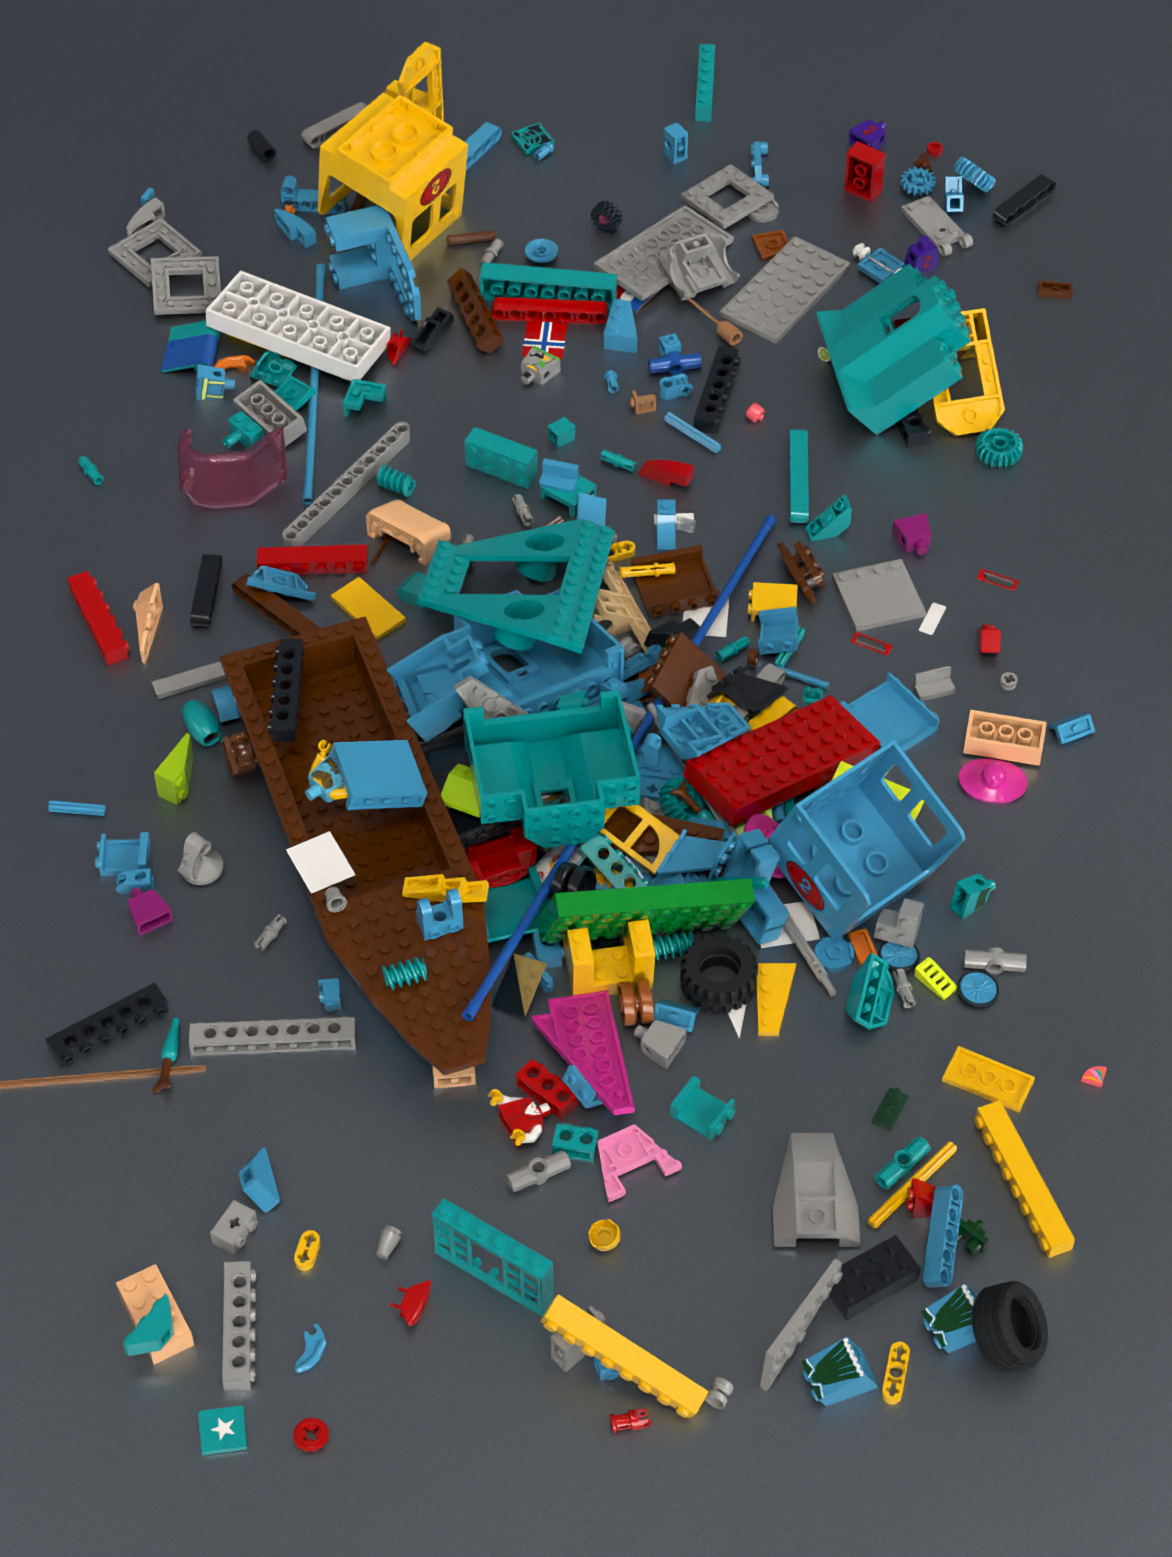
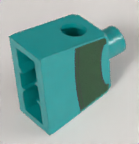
(971, 895)

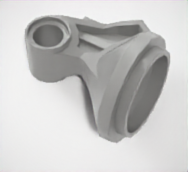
(200, 862)

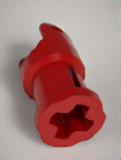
(629, 1420)

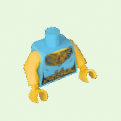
(325, 777)

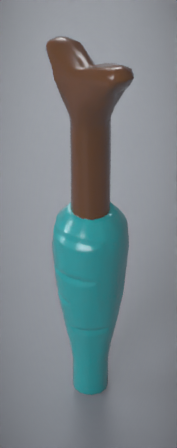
(681, 792)
(168, 1055)

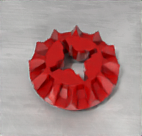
(310, 1425)

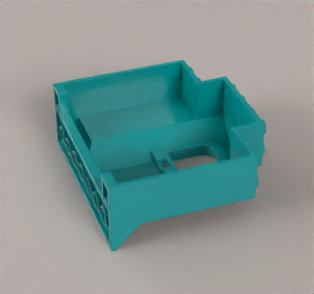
(900, 370)
(553, 752)

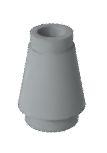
(388, 1241)

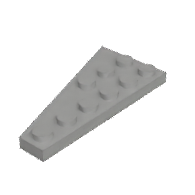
(795, 1329)

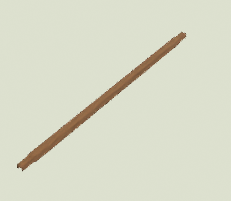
(98, 1077)

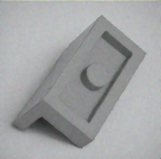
(933, 684)

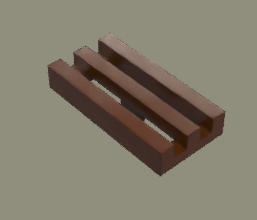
(1055, 289)

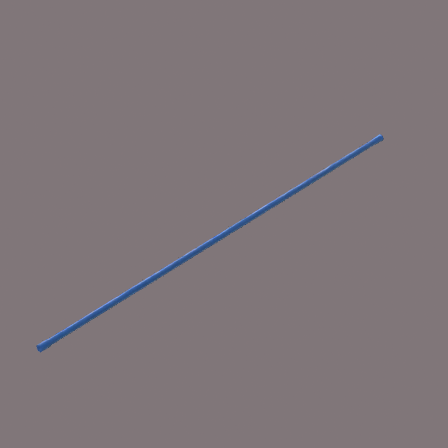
(475, 1003)

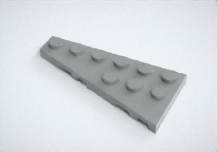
(478, 694)

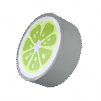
(823, 353)

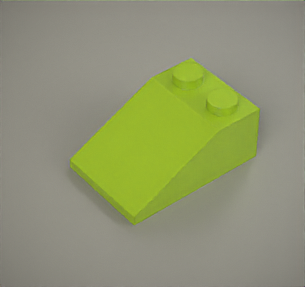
(175, 772)

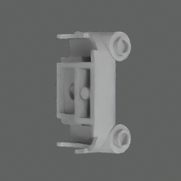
(698, 264)

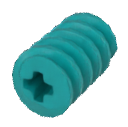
(395, 482)
(672, 945)
(404, 973)

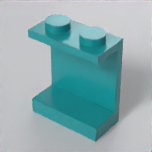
(701, 1110)

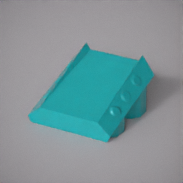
(273, 369)
(410, 589)

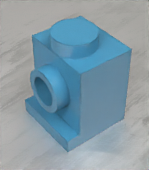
(330, 994)

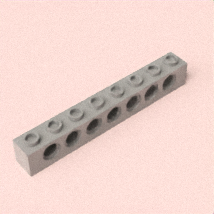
(265, 1042)

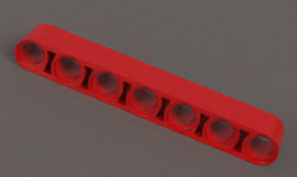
(549, 310)

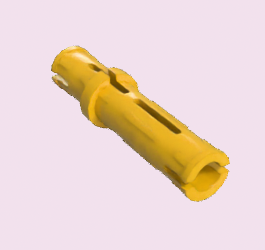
(647, 570)

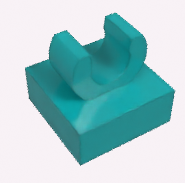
(811, 695)

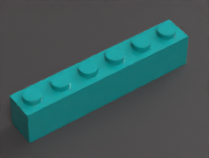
(705, 82)

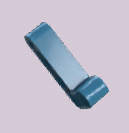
(305, 199)

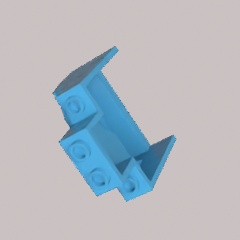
(429, 681)

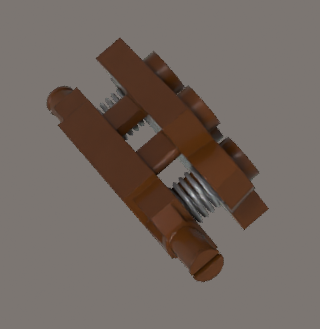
(803, 568)

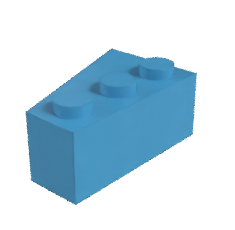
(620, 328)

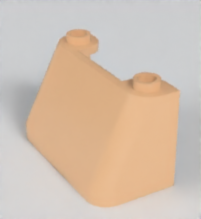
(409, 526)

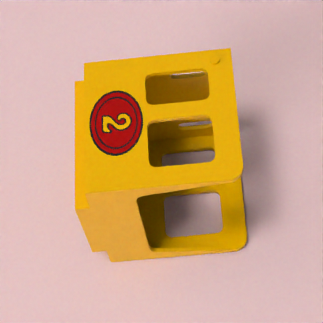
(399, 162)

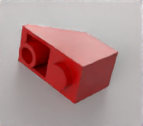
(988, 638)
(920, 1198)

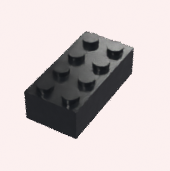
(874, 1277)

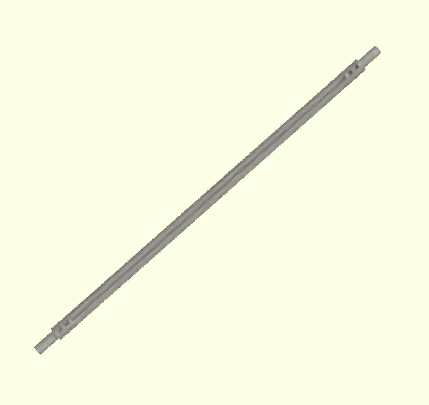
(814, 964)

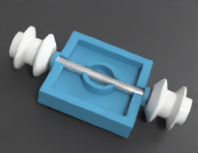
(878, 265)

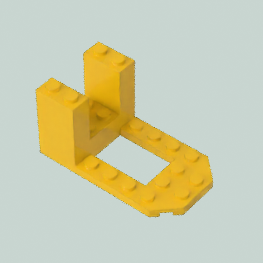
(422, 62)
(974, 413)
(604, 968)

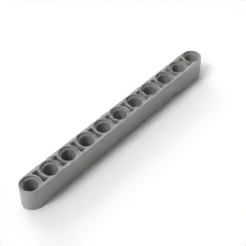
(347, 485)

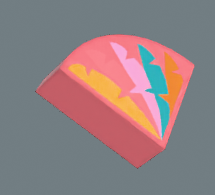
(1094, 1076)

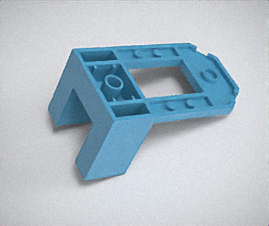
(375, 261)

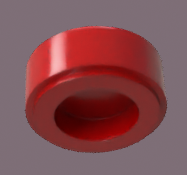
(934, 149)

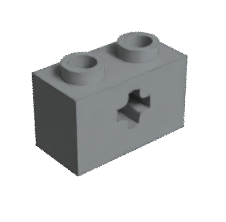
(234, 1227)

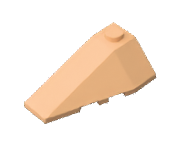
(148, 613)

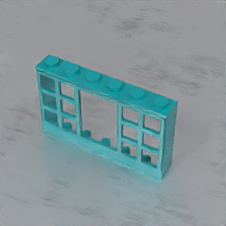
(451, 1218)

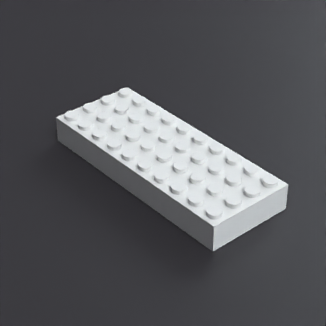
(298, 326)

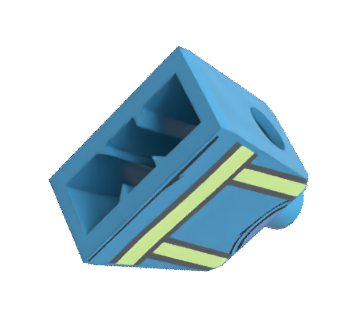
(211, 383)

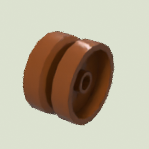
(632, 1002)

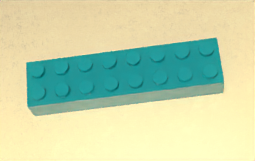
(546, 283)

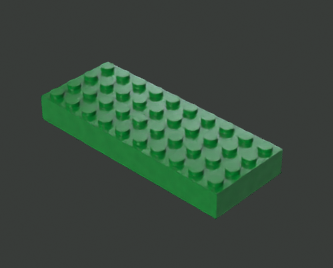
(665, 906)

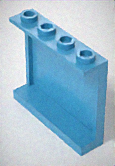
(894, 714)
(379, 774)

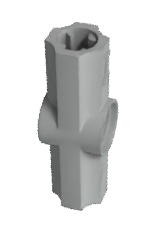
(995, 960)
(527, 1176)

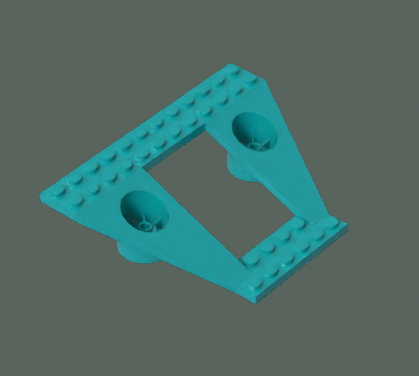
(537, 555)

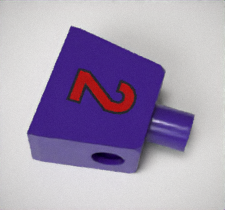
(868, 134)
(922, 255)

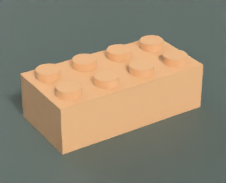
(1005, 737)
(138, 1296)

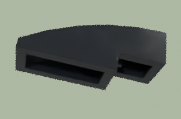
(432, 329)
(661, 633)

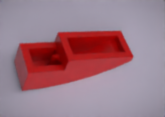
(668, 472)

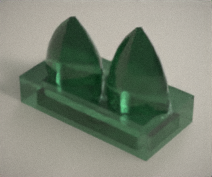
(890, 1109)

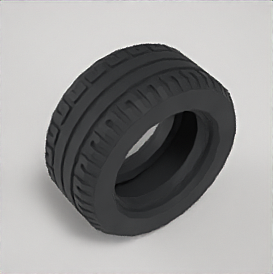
(1009, 1325)

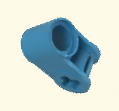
(673, 387)

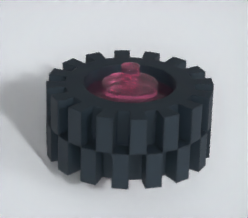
(606, 216)

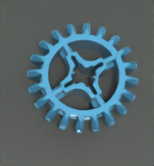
(974, 174)

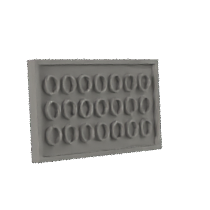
(638, 261)
(785, 289)

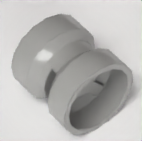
(718, 1394)

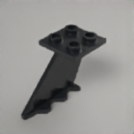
(748, 691)

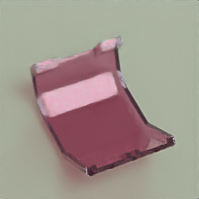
(231, 477)

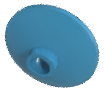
(541, 250)

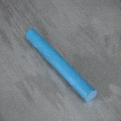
(807, 679)

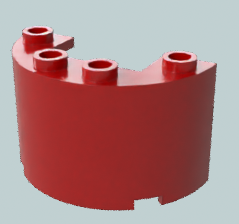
(502, 858)

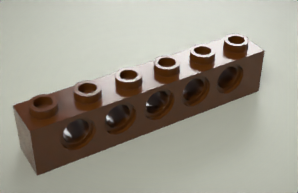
(475, 311)

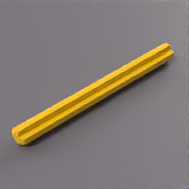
(902, 1193)

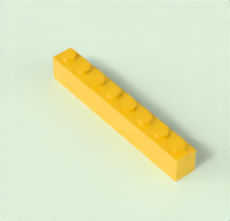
(1024, 1179)
(623, 1356)

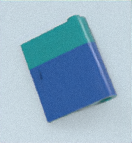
(190, 346)

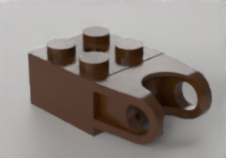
(238, 754)

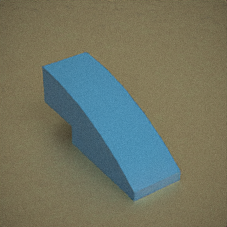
(295, 227)

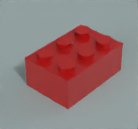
(864, 171)

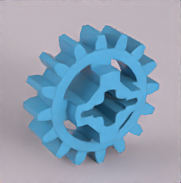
(918, 181)

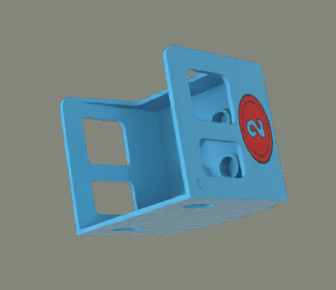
(857, 844)

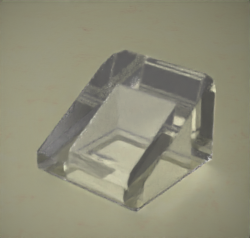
(685, 524)

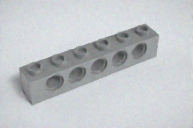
(232, 1377)

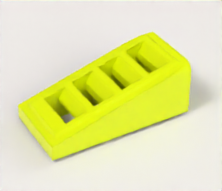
(933, 968)

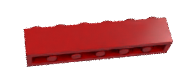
(315, 559)
(97, 618)

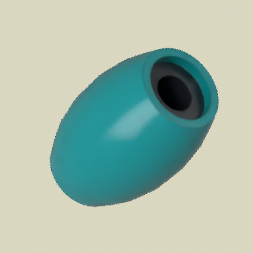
(201, 722)

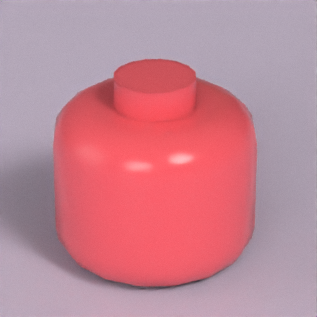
(755, 413)

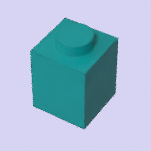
(561, 432)

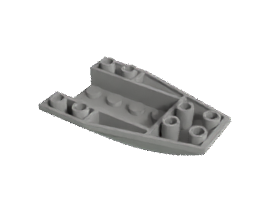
(814, 1194)

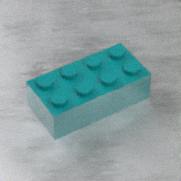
(501, 457)

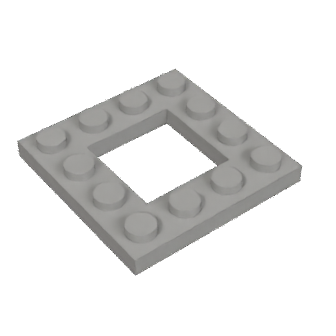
(699, 196)
(125, 249)
(163, 267)

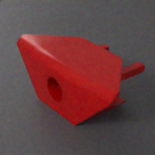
(397, 346)
(414, 1302)

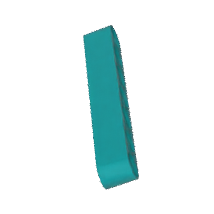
(798, 476)

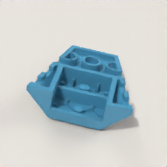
(699, 728)

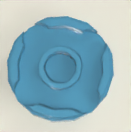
(835, 955)

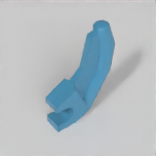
(313, 1351)

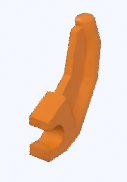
(239, 362)

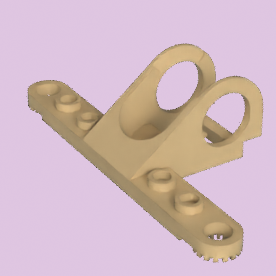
(626, 611)

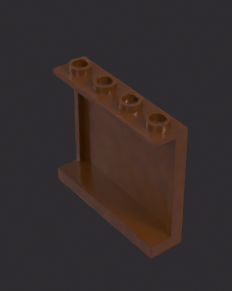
(677, 592)
(675, 670)

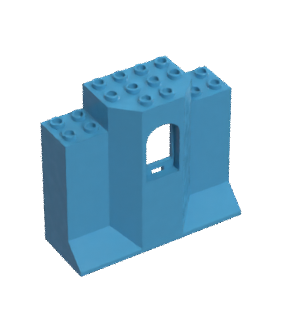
(549, 668)

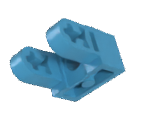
(449, 911)

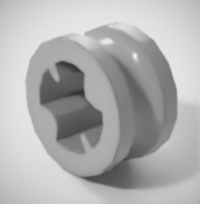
(1008, 676)

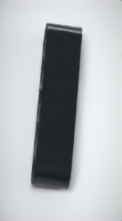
(1024, 200)
(206, 590)

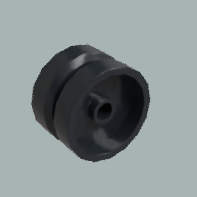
(573, 878)

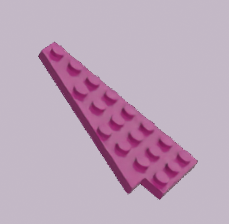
(587, 1037)

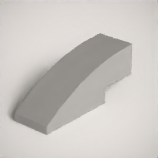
(146, 215)

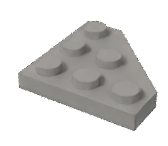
(701, 687)

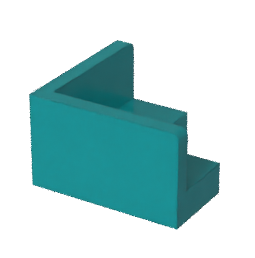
(361, 390)

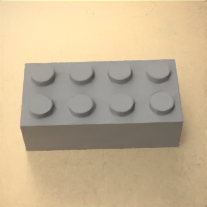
(270, 411)

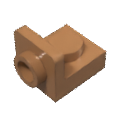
(642, 404)

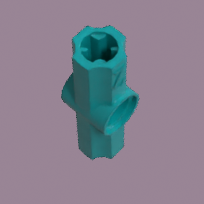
(910, 1155)

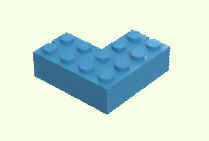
(757, 859)

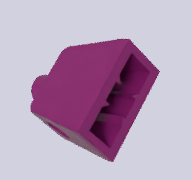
(913, 533)
(148, 910)

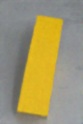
(435, 888)

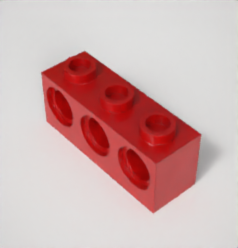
(536, 1089)

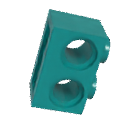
(574, 1146)

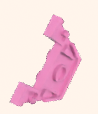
(627, 1151)

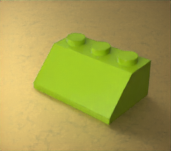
(460, 791)

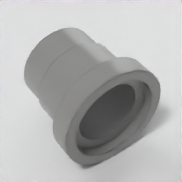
(335, 900)

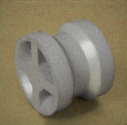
(630, 648)

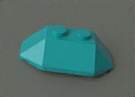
(871, 993)

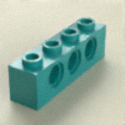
(592, 850)

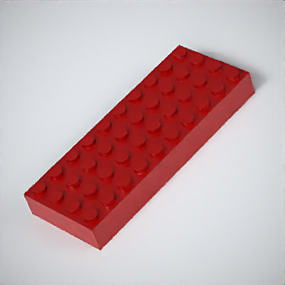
(779, 759)

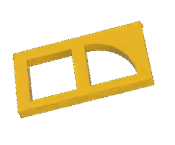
(665, 836)

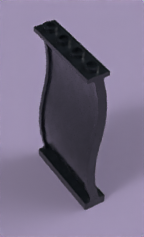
(442, 756)

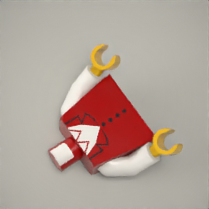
(520, 1116)

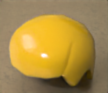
(604, 1235)

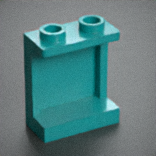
(567, 498)

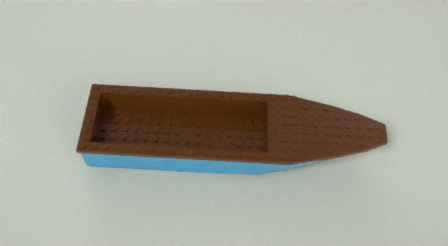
(352, 700)

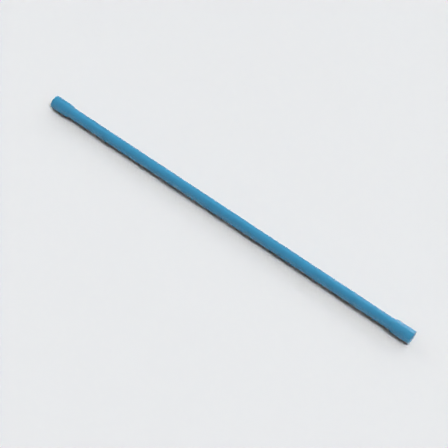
(307, 496)

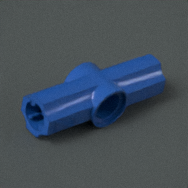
(674, 363)

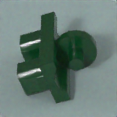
(973, 1235)

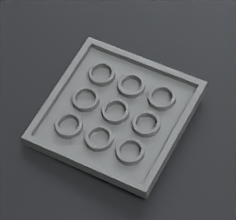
(878, 595)

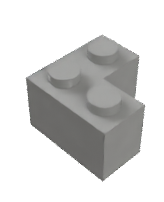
(900, 926)

